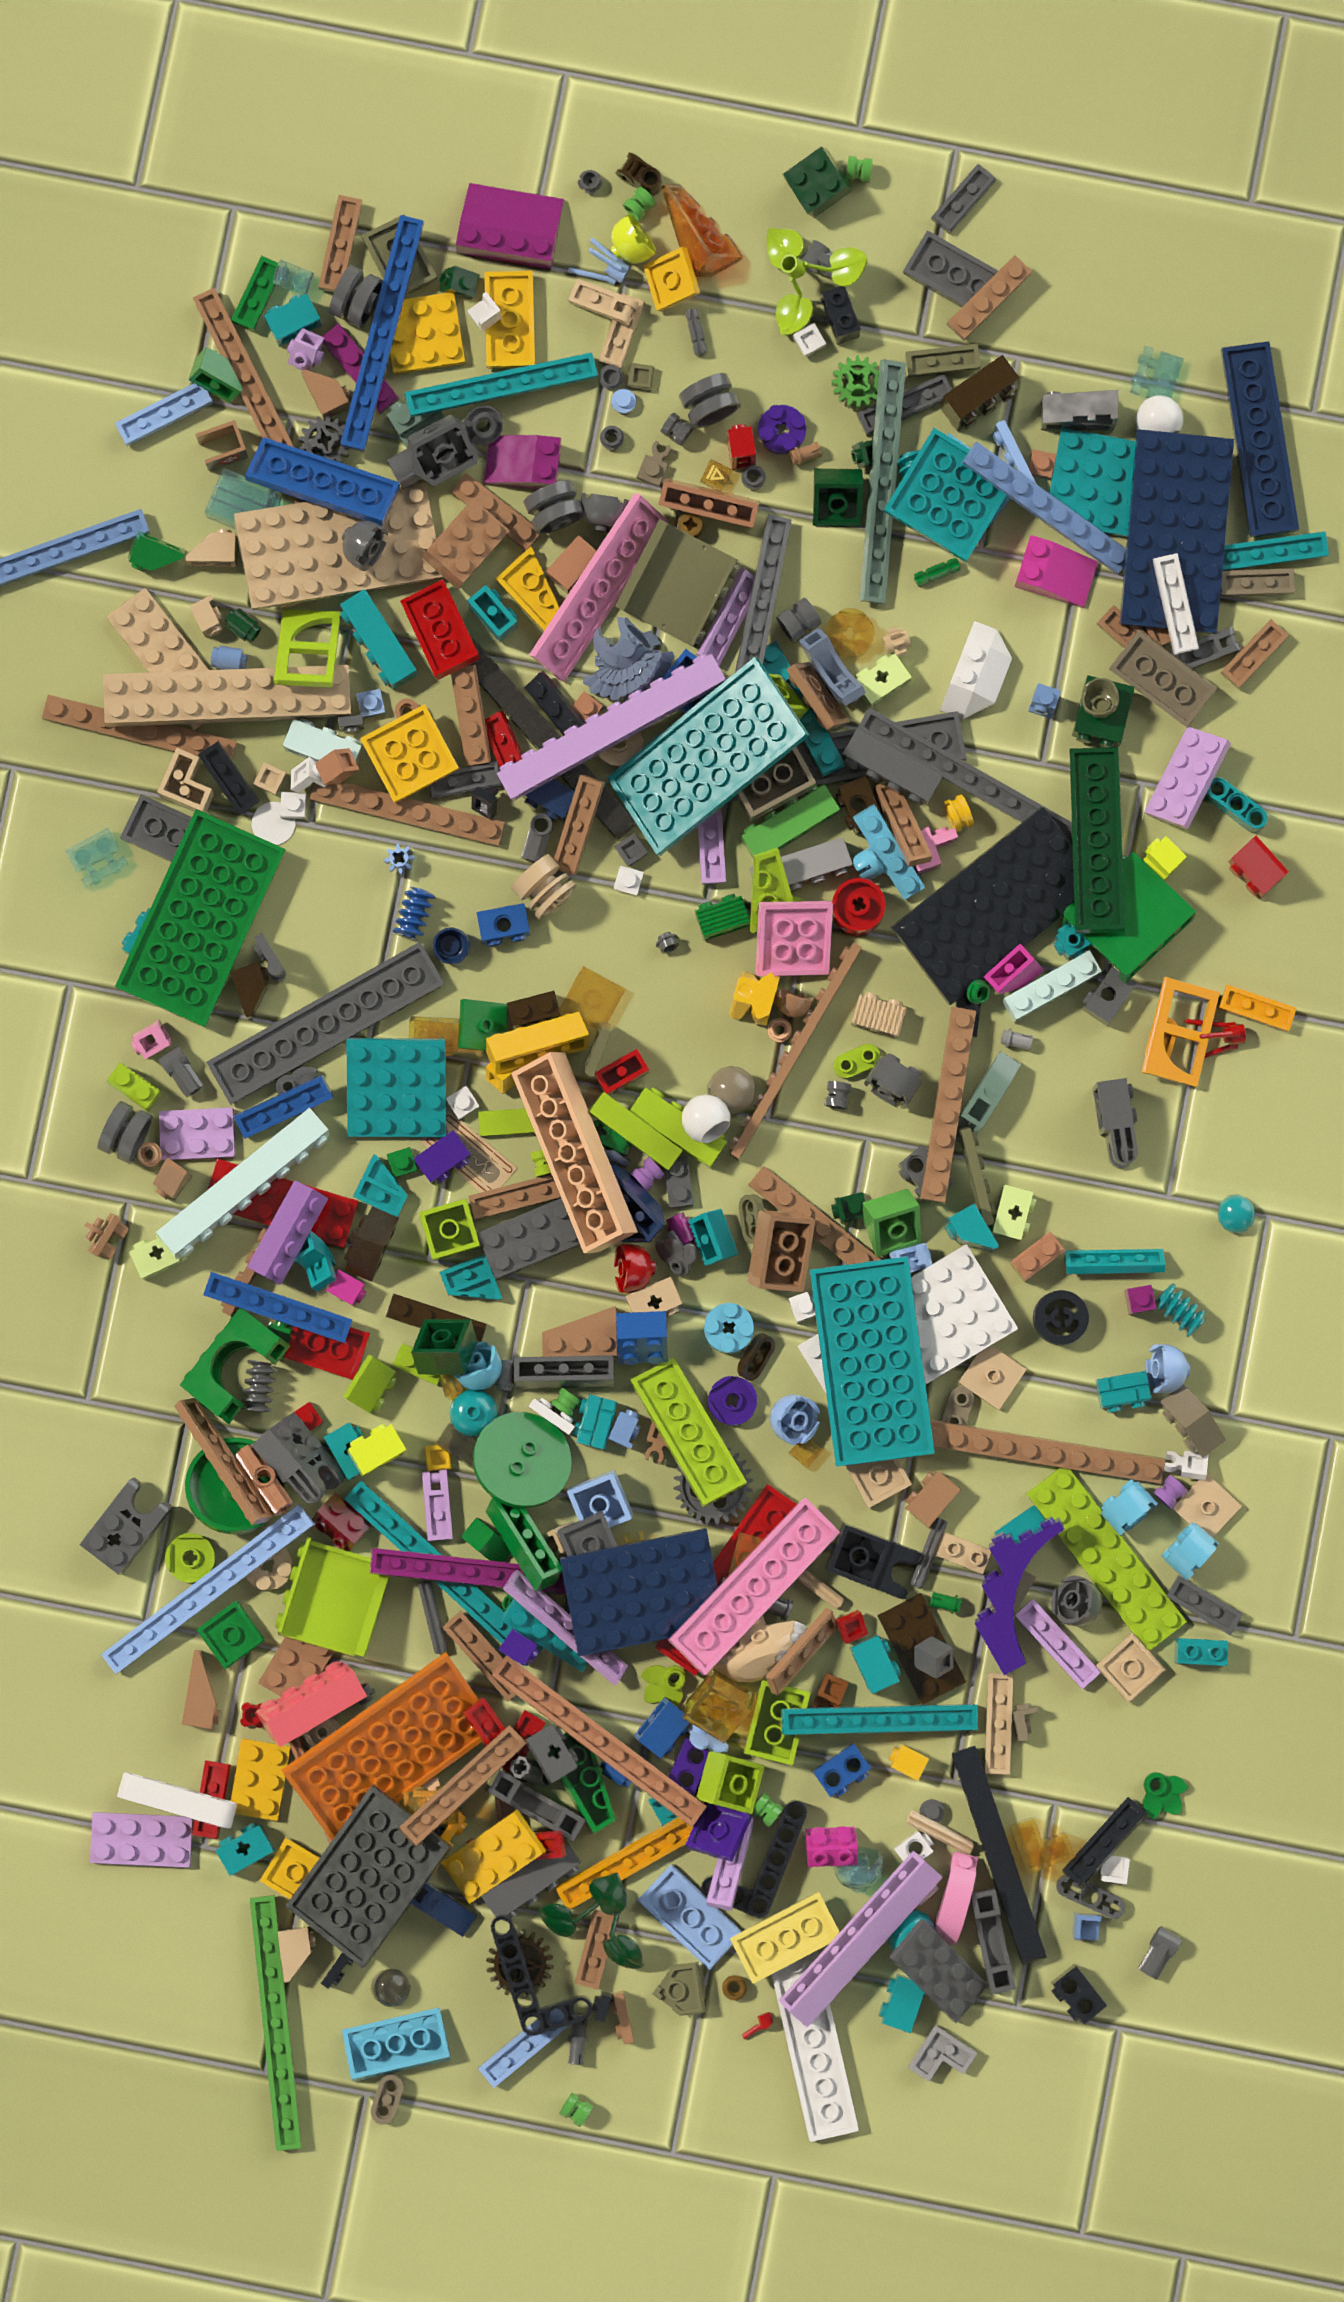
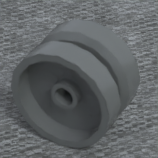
(355, 296)
(709, 400)
(554, 507)
(124, 1132)

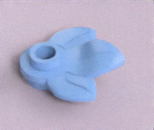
(703, 1740)

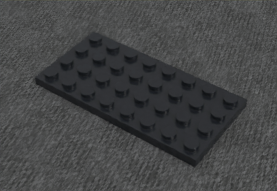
(991, 906)

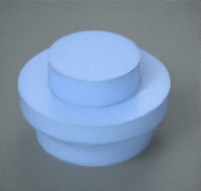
(623, 401)

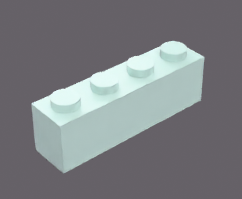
(1051, 986)

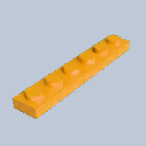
(626, 1861)

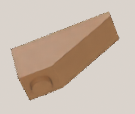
(200, 1701)

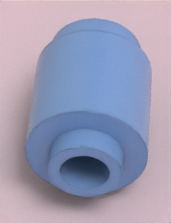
(228, 658)

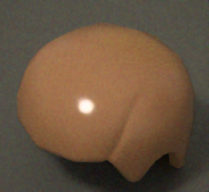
(792, 1004)

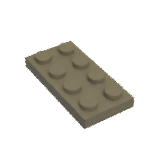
(1162, 678)

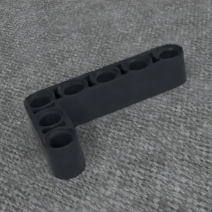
(767, 1867)
(526, 1985)

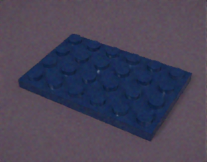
(637, 1590)

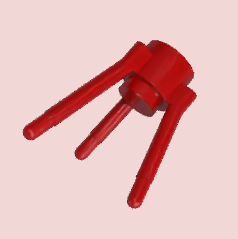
(1232, 1034)

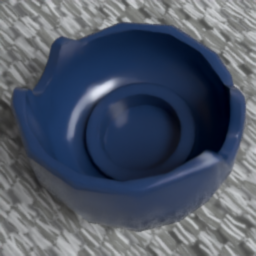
(451, 945)

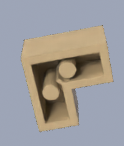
(179, 783)

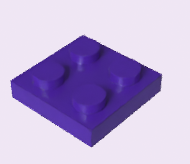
(718, 1832)

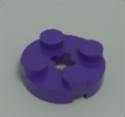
(769, 434)
(746, 1404)

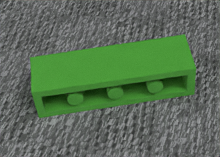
(791, 823)

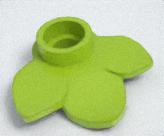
(661, 1686)

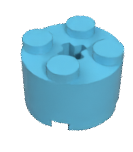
(728, 1342)
(1128, 1507)
(1190, 1551)

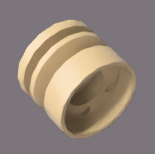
(543, 886)

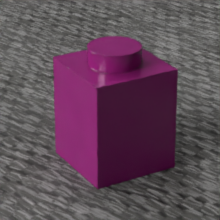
(1140, 1299)

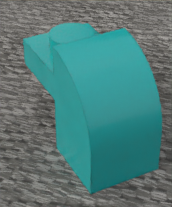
(317, 1261)

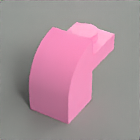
(942, 837)

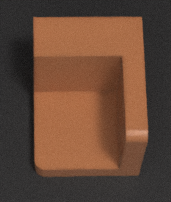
(337, 766)

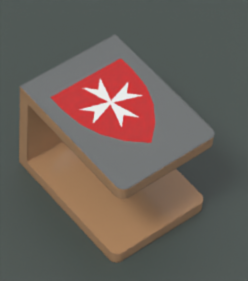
(217, 433)

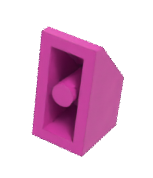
(1014, 971)

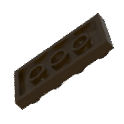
(907, 1627)

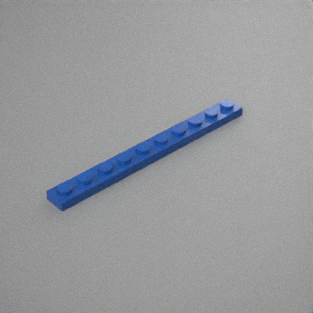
(382, 333)

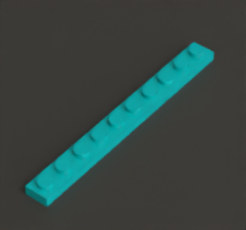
(409, 1540)

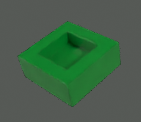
(402, 1162)

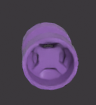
(648, 1173)
(1170, 1492)

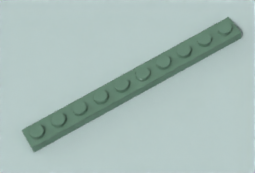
(882, 481)

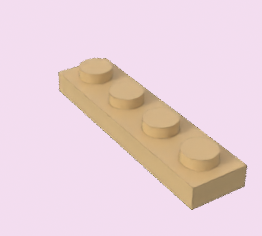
(998, 1723)

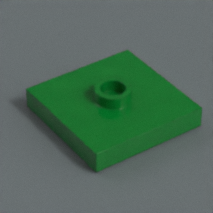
(480, 1021)
(231, 1634)

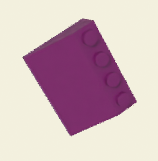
(509, 226)

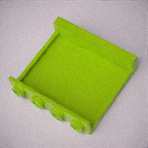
(332, 1600)

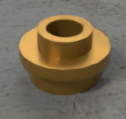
(734, 1995)

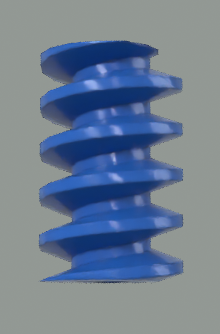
(414, 913)

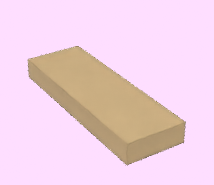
(620, 338)

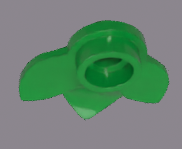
(1165, 1797)

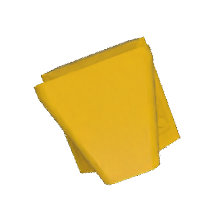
(754, 997)

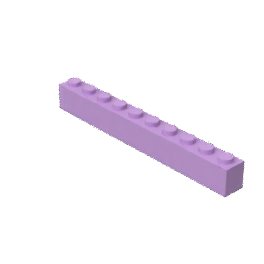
(611, 727)

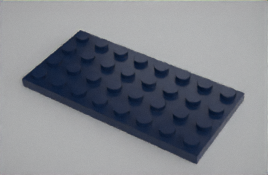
(1181, 509)

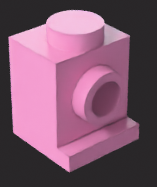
(147, 1048)

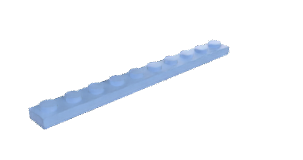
(208, 1589)

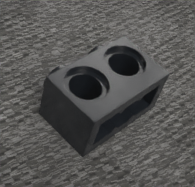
(840, 314)
(1082, 1991)

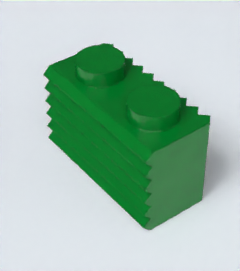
(722, 917)

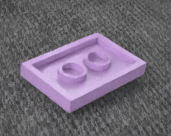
(197, 1134)

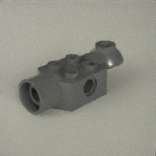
(445, 447)

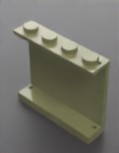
(678, 583)

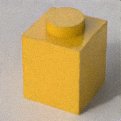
(908, 1761)

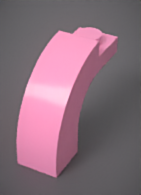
(956, 1897)

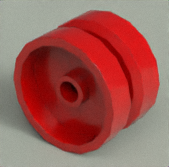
(859, 892)

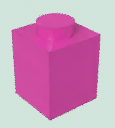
(347, 1288)

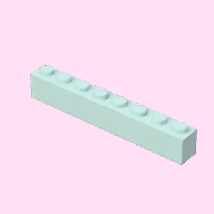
(243, 1183)

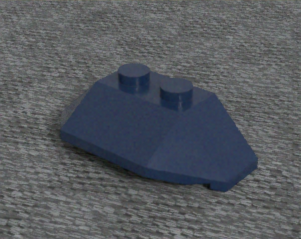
(644, 1209)

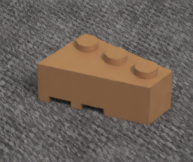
(583, 1337)

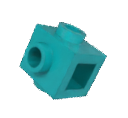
(1066, 948)

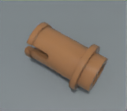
(805, 453)

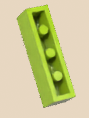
(667, 1121)

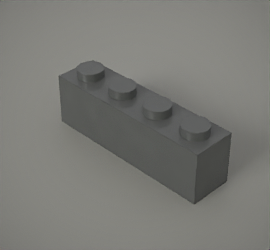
(891, 767)
(564, 1372)
(528, 1881)

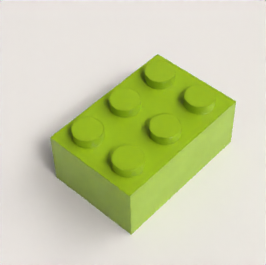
(765, 1730)

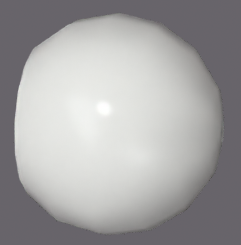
(1159, 414)
(705, 1118)

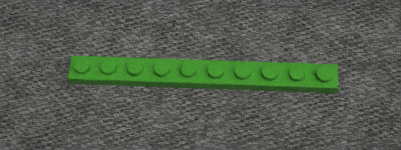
(275, 2023)

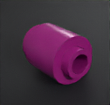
(681, 1227)

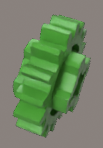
(851, 375)

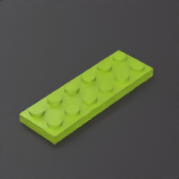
(688, 1432)

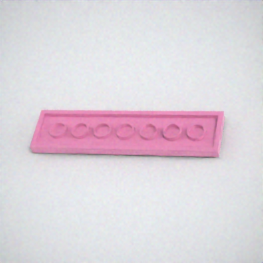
(596, 589)
(754, 1586)

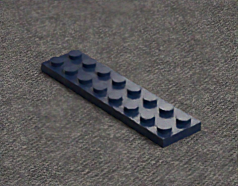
(1259, 439)

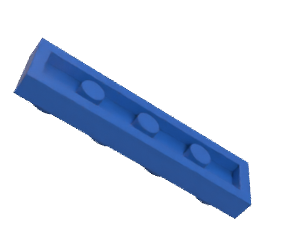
(283, 1106)

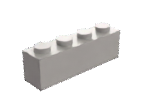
(816, 863)

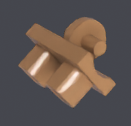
(111, 1226)

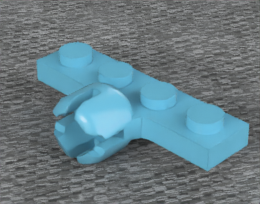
(884, 854)

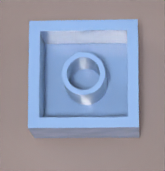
(601, 1494)

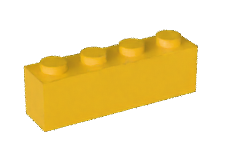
(526, 1044)

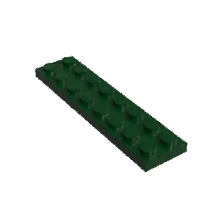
(1097, 840)

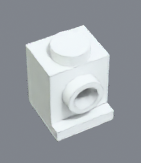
(802, 1306)

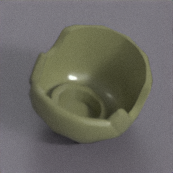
(1100, 698)

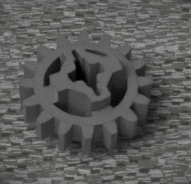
(334, 439)

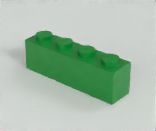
(525, 1544)

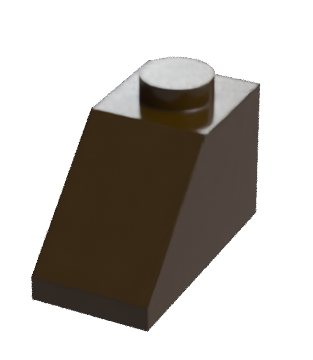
(251, 987)

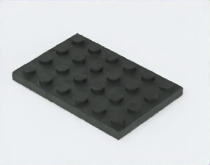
(366, 1878)

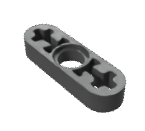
(1104, 1909)

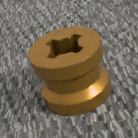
(690, 529)

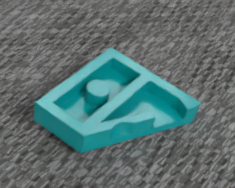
(380, 1188)
(471, 1279)

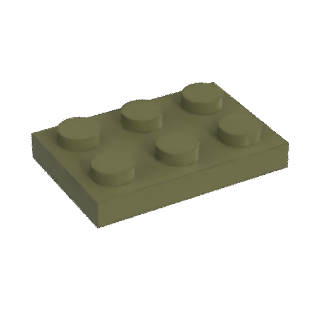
(380, 242)

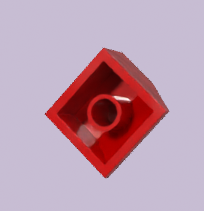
(1257, 867)

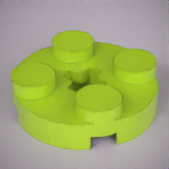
(181, 1546)

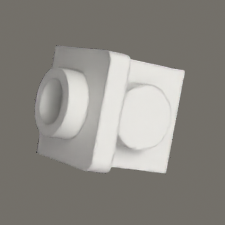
(304, 775)

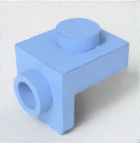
(918, 1256)

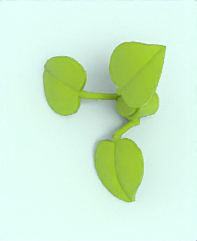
(783, 250)

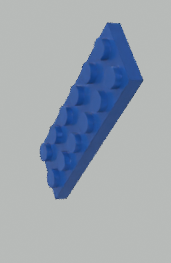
(322, 481)

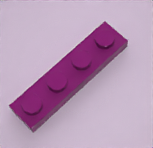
(350, 359)

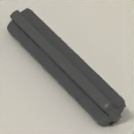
(929, 1552)
(432, 1617)

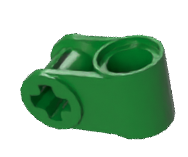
(612, 1140)

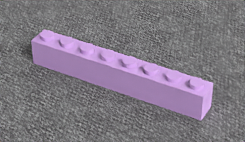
(860, 1939)

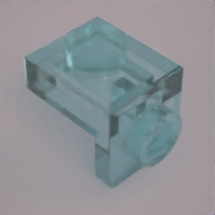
(292, 277)

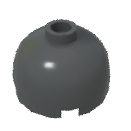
(602, 510)
(363, 543)
(1076, 1601)

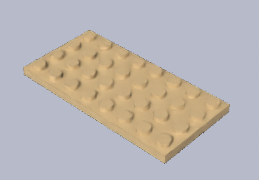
(298, 552)

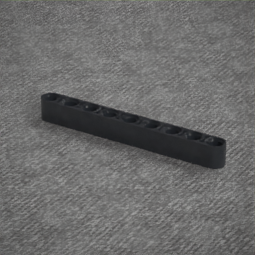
(999, 1855)

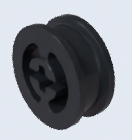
(1080, 1315)

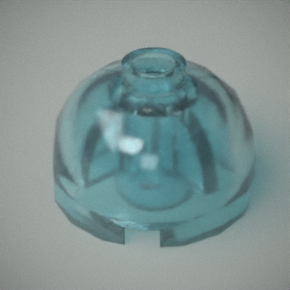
(863, 1875)

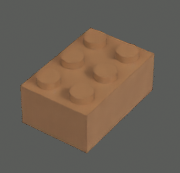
(465, 544)
(781, 1251)

